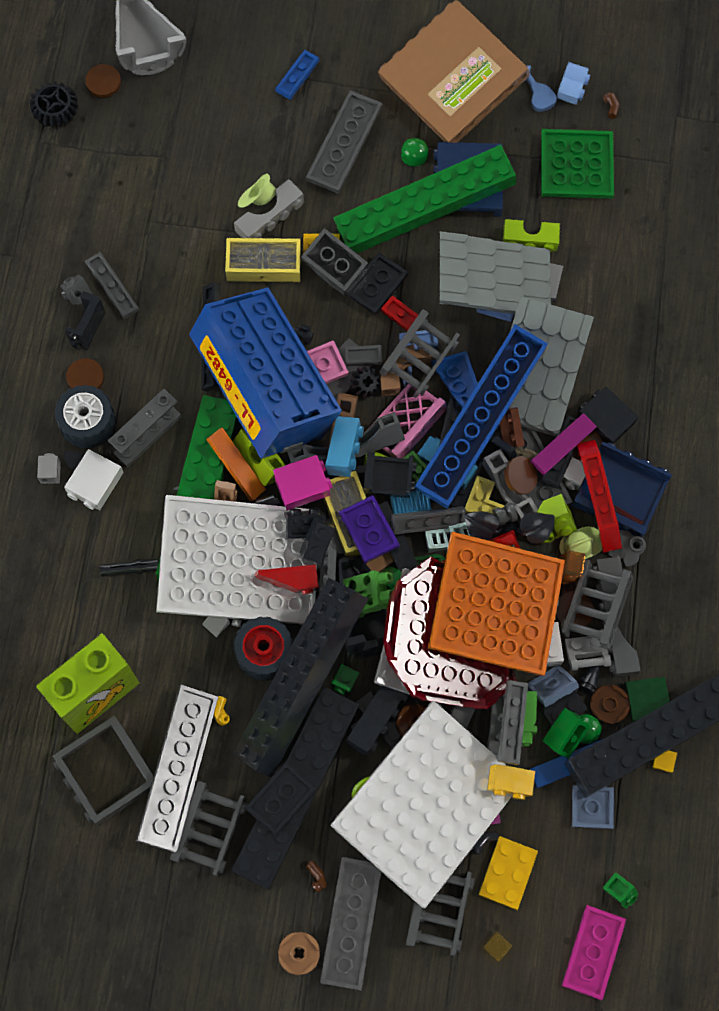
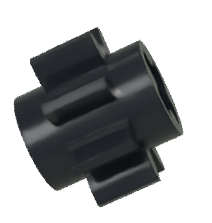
(304, 334)

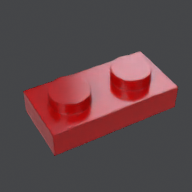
(399, 313)

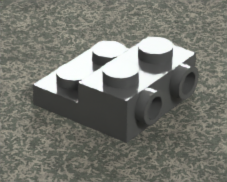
(327, 568)

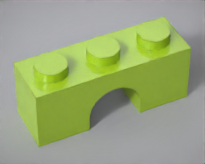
(546, 238)
(262, 467)

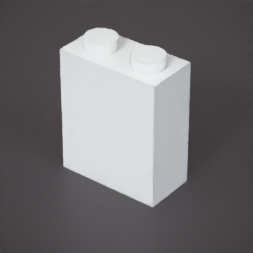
(93, 480)

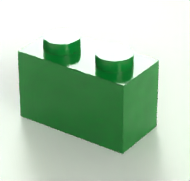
(566, 733)

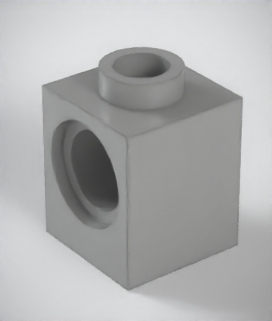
(49, 469)
(574, 475)

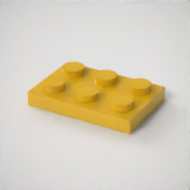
(508, 873)

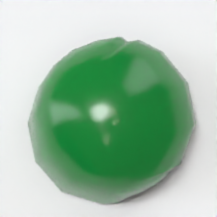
(414, 152)
(593, 732)

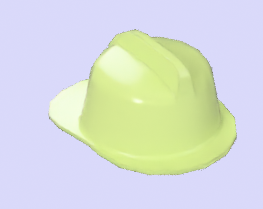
(259, 193)
(583, 540)

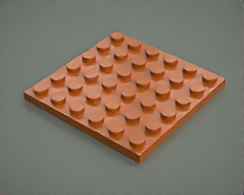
(497, 604)

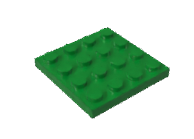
(577, 163)

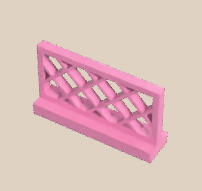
(420, 426)

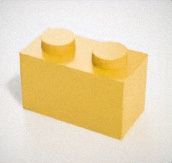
(511, 781)

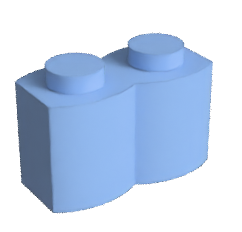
(572, 83)

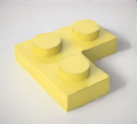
(480, 496)

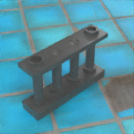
(401, 351)
(145, 428)
(610, 617)
(508, 723)
(195, 813)
(420, 915)

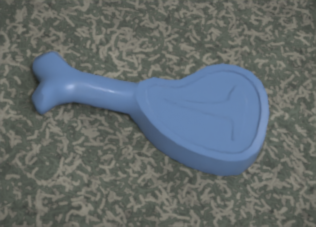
(543, 96)

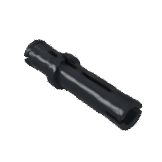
(129, 567)

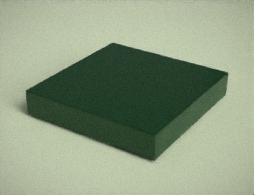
(646, 696)

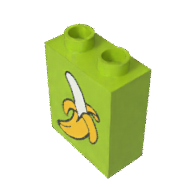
(88, 684)

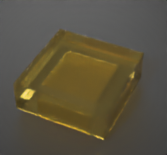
(497, 947)

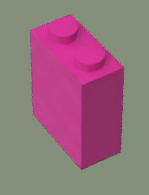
(302, 482)

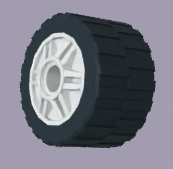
(85, 416)

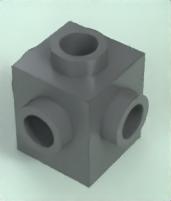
(73, 289)

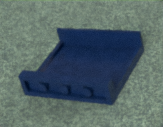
(452, 153)
(633, 487)

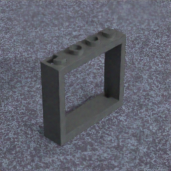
(71, 783)

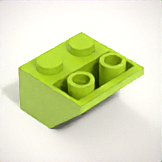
(564, 521)

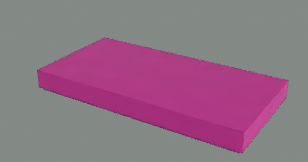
(594, 952)

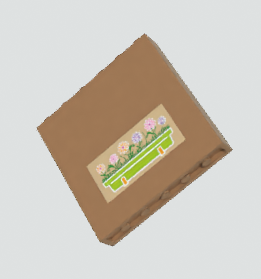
(453, 73)

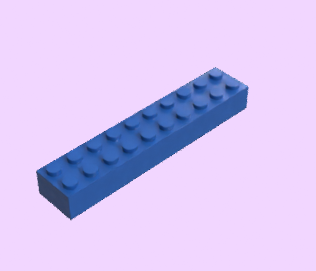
(480, 416)

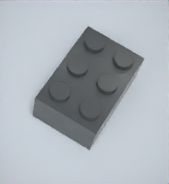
(333, 261)

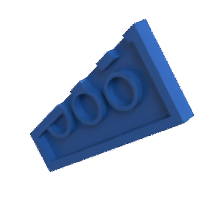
(457, 376)

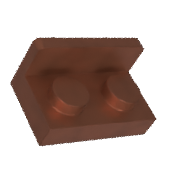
(511, 428)

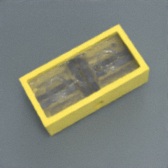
(263, 259)
(344, 493)

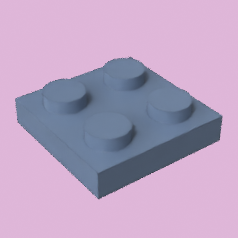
(553, 685)
(594, 811)

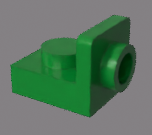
(344, 680)
(621, 890)

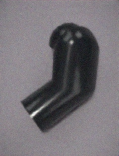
(486, 837)

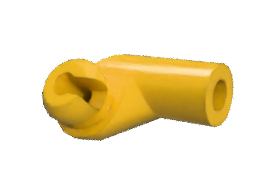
(219, 713)

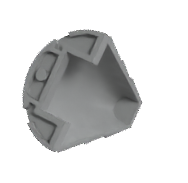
(146, 38)

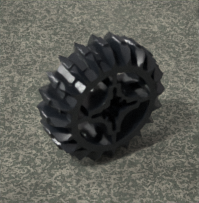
(57, 110)

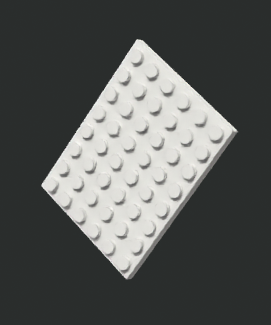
(213, 557)
(424, 805)

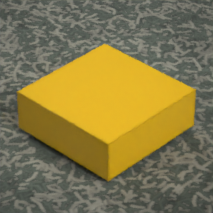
(665, 762)

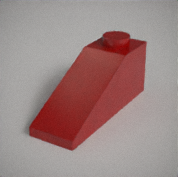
(294, 579)

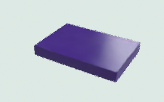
(369, 529)

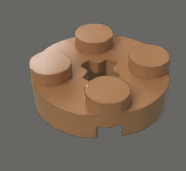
(311, 954)

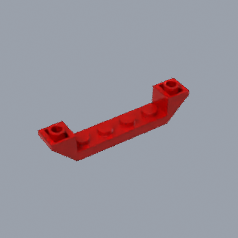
(600, 496)

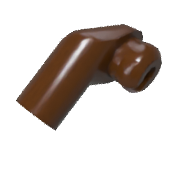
(614, 104)
(316, 871)

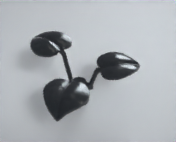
(534, 525)

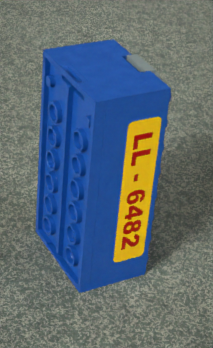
(264, 372)

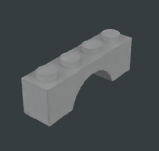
(254, 225)
(494, 466)

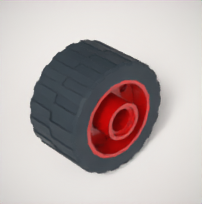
(258, 634)

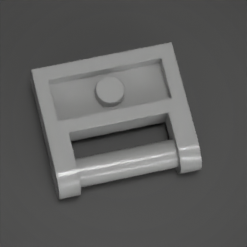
(586, 647)

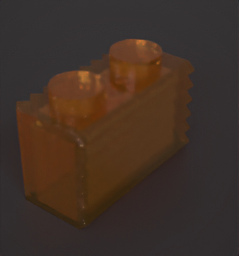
(573, 566)

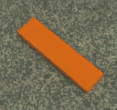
(236, 464)

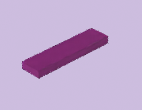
(563, 444)

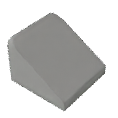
(216, 625)

